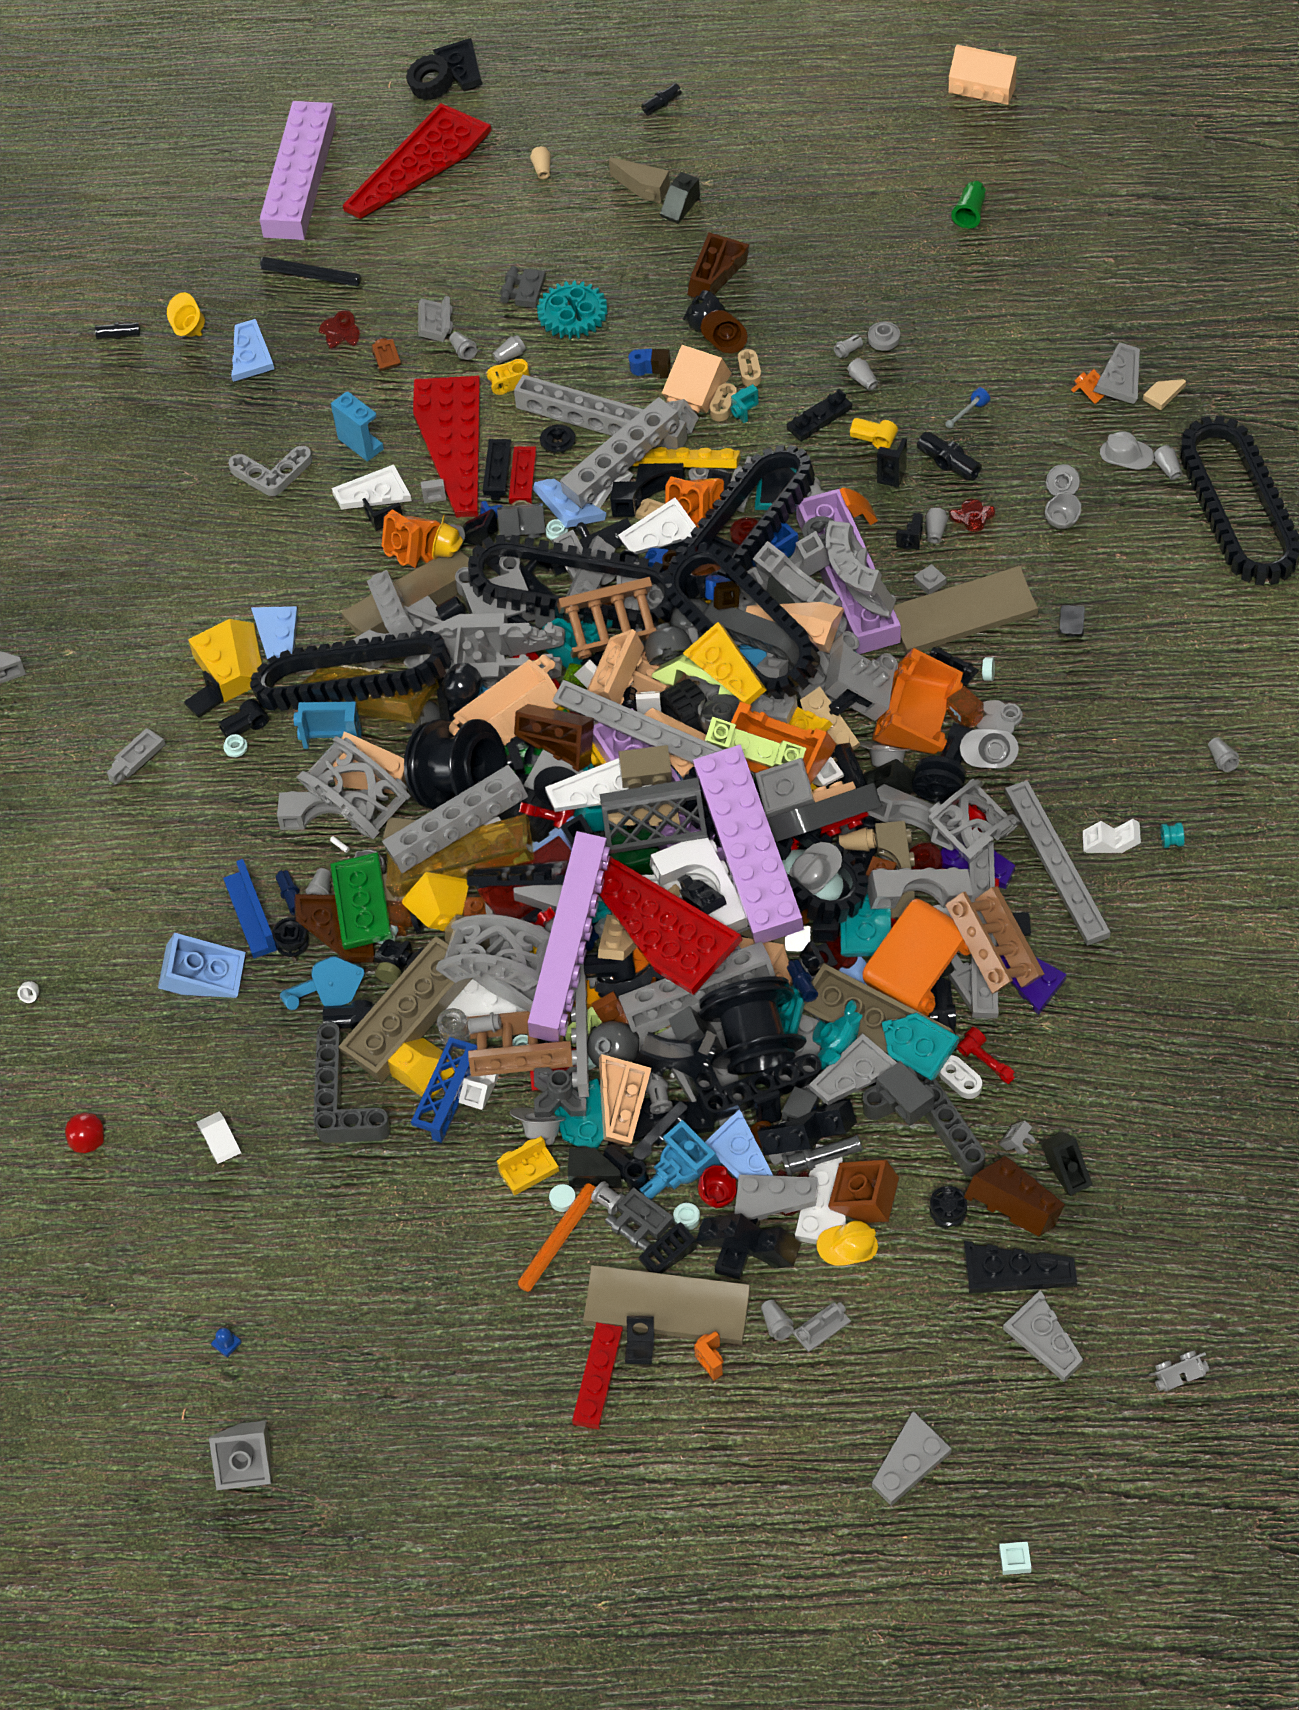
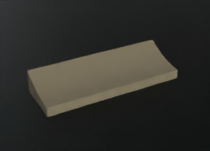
(431, 579)
(965, 610)
(837, 989)
(403, 1012)
(678, 1303)

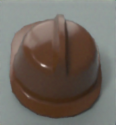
(724, 331)

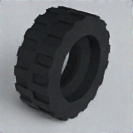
(424, 66)

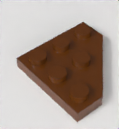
(320, 918)

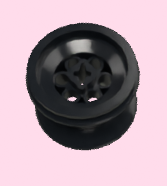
(445, 764)
(751, 1024)

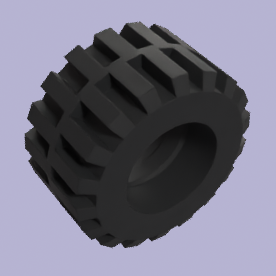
(682, 702)
(538, 826)

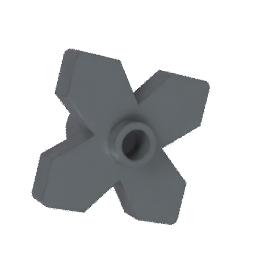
(557, 1092)

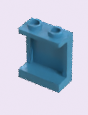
(352, 423)
(326, 720)

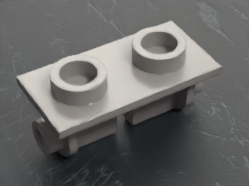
(822, 1326)
(1169, 1373)

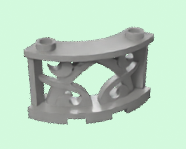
(849, 562)
(321, 775)
(998, 824)
(471, 960)

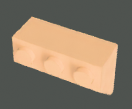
(983, 74)
(617, 666)

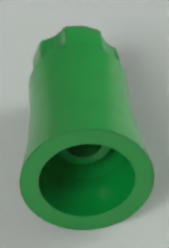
(968, 209)

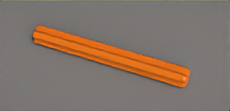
(556, 1238)

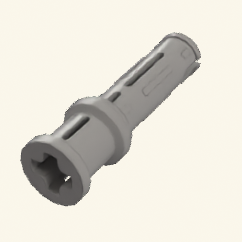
(657, 1091)

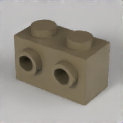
(645, 766)

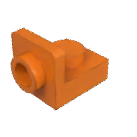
(1087, 383)
(708, 1355)

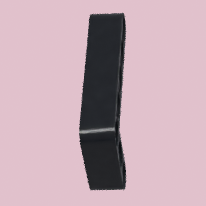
(747, 1086)

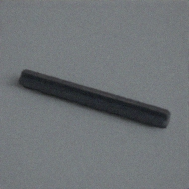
(310, 271)

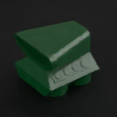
(635, 859)

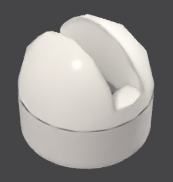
(25, 991)

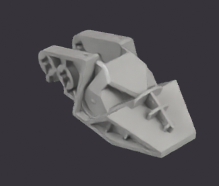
(488, 637)

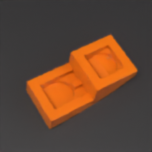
(858, 505)

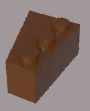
(716, 264)
(558, 732)
(1017, 1195)

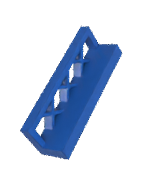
(249, 912)
(448, 1104)

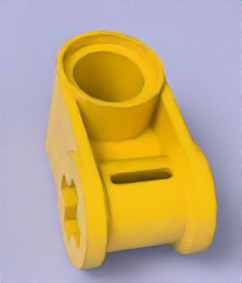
(508, 377)

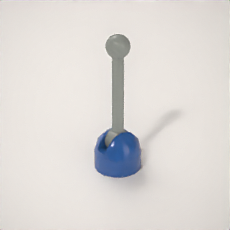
(978, 398)

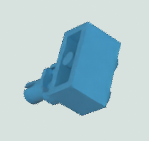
(680, 1161)

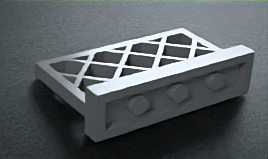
(646, 798)

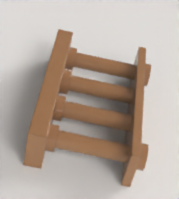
(593, 600)
(1007, 934)
(516, 1058)

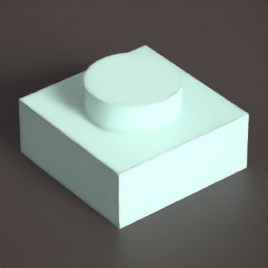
(1015, 1558)

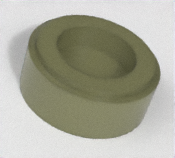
(387, 972)

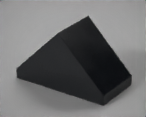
(481, 528)

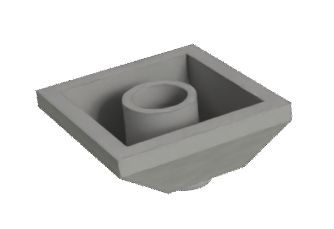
(241, 1456)

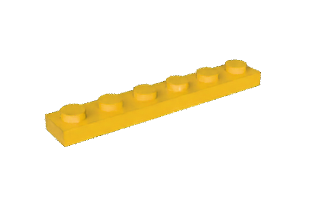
(693, 458)

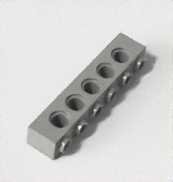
(649, 426)
(455, 818)
(665, 999)

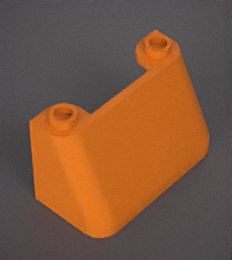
(918, 704)
(817, 743)
(915, 956)

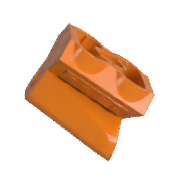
(694, 495)
(408, 538)

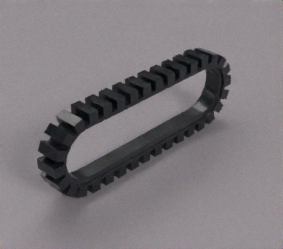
(1264, 487)
(737, 493)
(716, 555)
(557, 556)
(351, 654)
(805, 899)

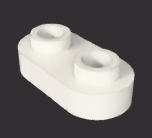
(961, 1078)

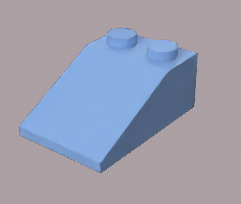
(201, 968)

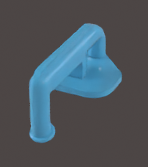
(332, 979)

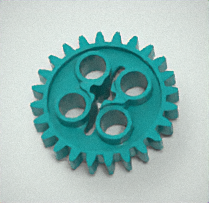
(583, 301)

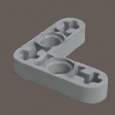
(267, 476)

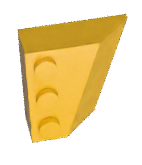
(228, 655)

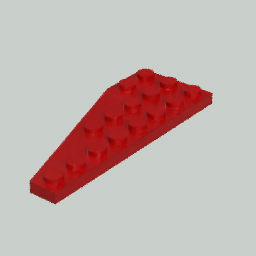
(431, 148)
(450, 425)
(668, 931)

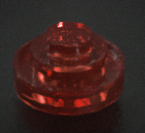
(741, 528)
(926, 856)

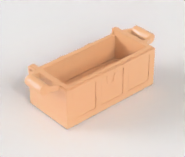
(499, 703)

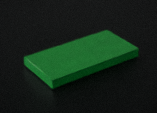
(361, 901)

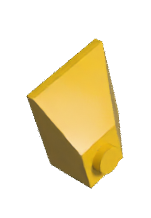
(436, 899)
(415, 1064)

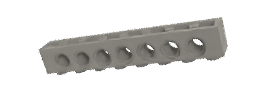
(583, 409)

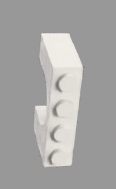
(700, 859)

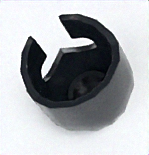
(697, 311)
(461, 685)

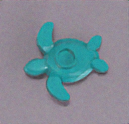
(837, 1036)

